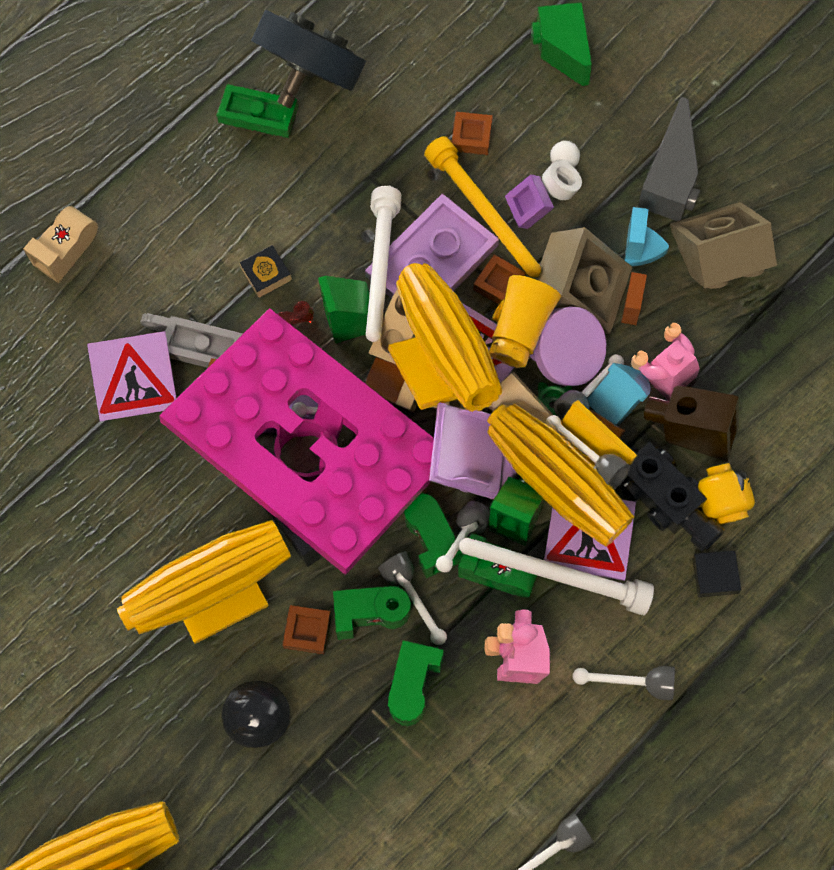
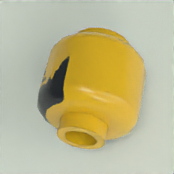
(727, 494)

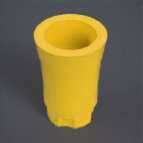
(522, 319)

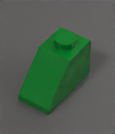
(563, 40)
(345, 306)
(515, 510)

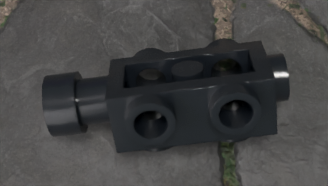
(655, 493)

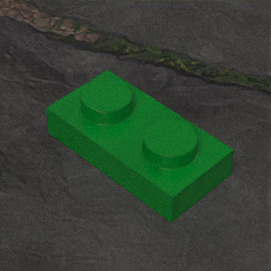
(256, 111)

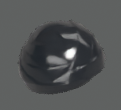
(255, 714)

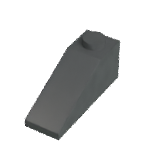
(674, 171)

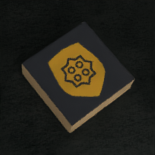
(265, 271)

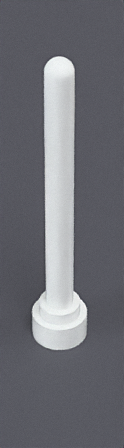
(385, 206)
(634, 595)

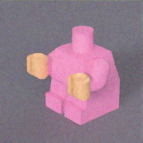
(671, 367)
(522, 649)

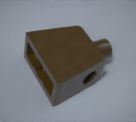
(697, 420)

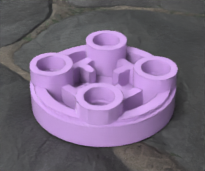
(570, 347)

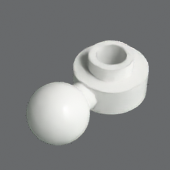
(561, 177)

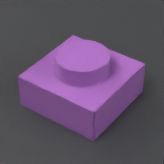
(529, 201)

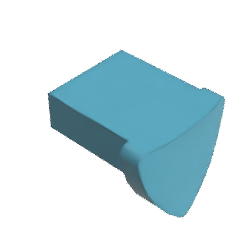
(642, 242)
(619, 393)

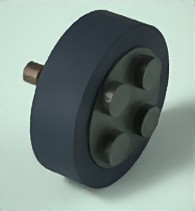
(307, 53)

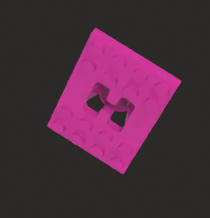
(356, 487)

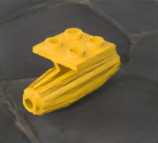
(448, 354)
(561, 470)
(208, 585)
(110, 843)

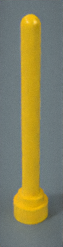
(443, 156)

